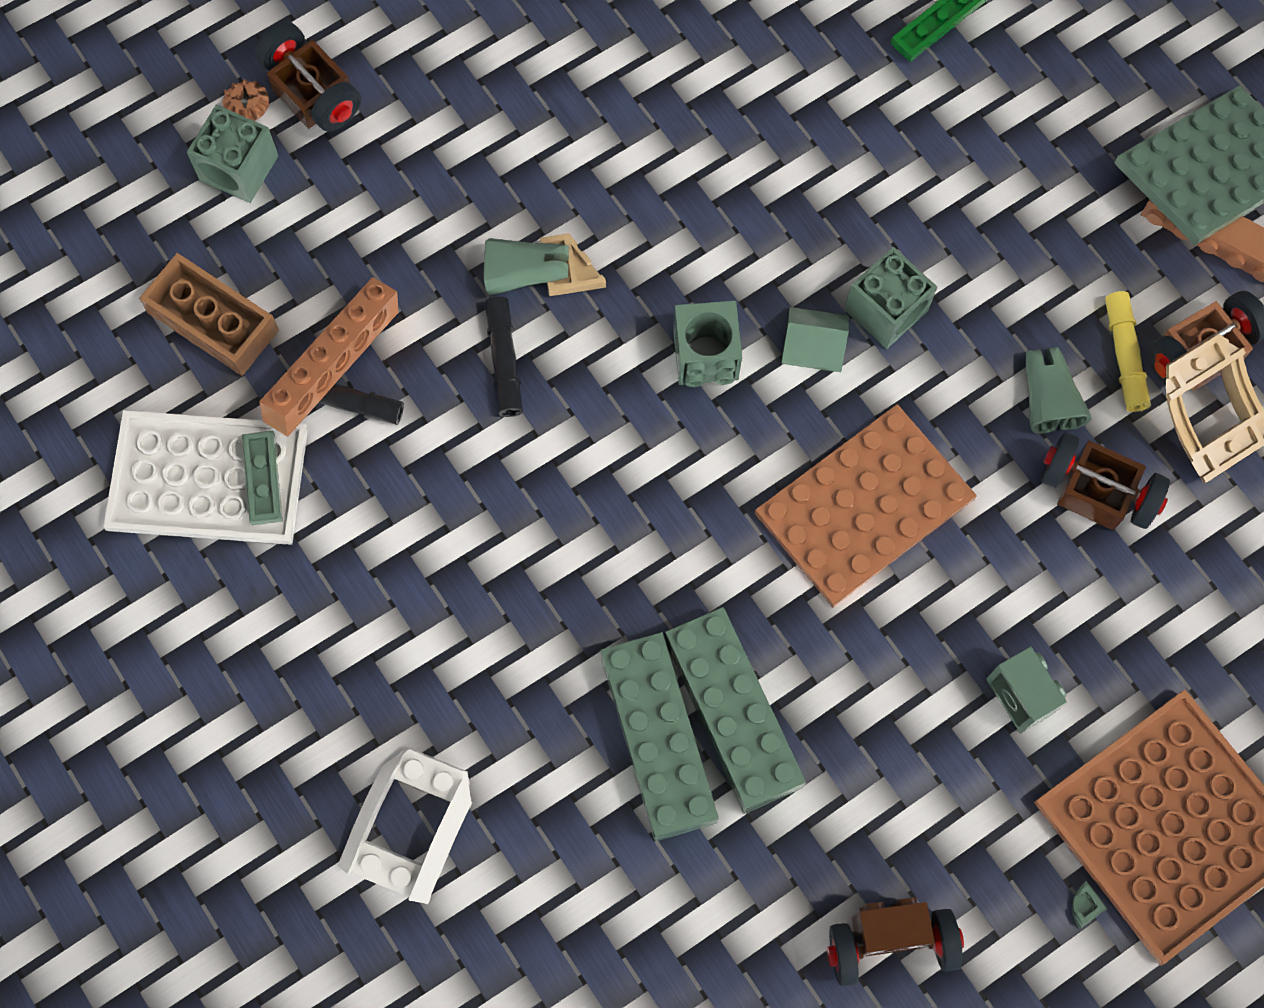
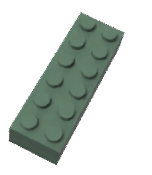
(734, 710)
(659, 737)

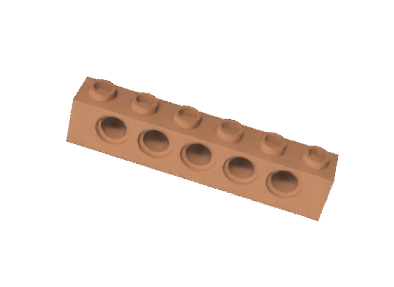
(329, 357)

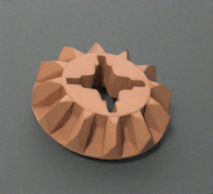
(256, 105)

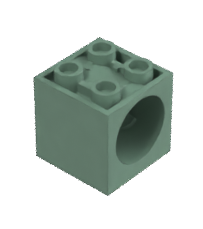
(233, 153)
(890, 297)
(710, 320)

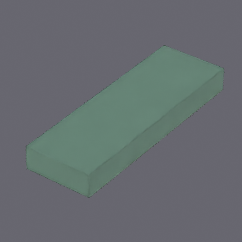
(262, 478)

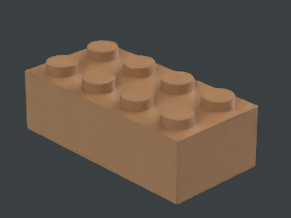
(209, 314)

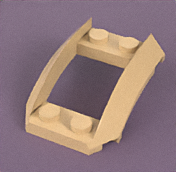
(1235, 442)

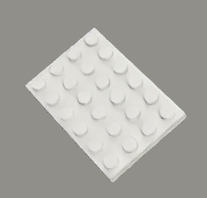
(191, 478)

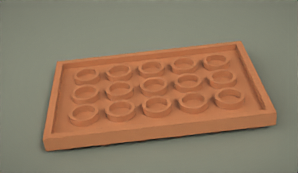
(865, 505)

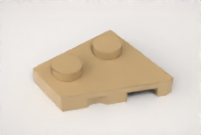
(581, 273)

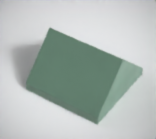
(815, 339)

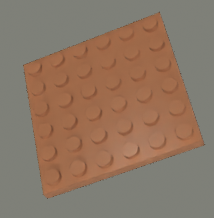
(1166, 825)

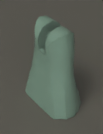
(521, 264)
(1053, 393)

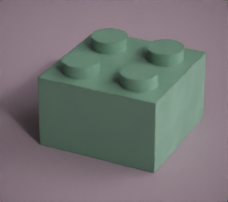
(1026, 689)

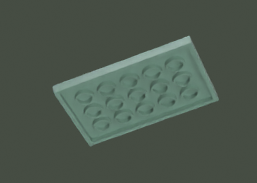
(1204, 166)

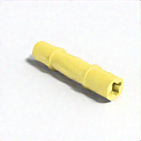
(1127, 351)

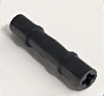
(503, 357)
(367, 404)

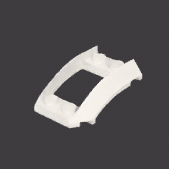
(393, 869)

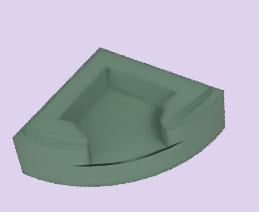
(1086, 905)

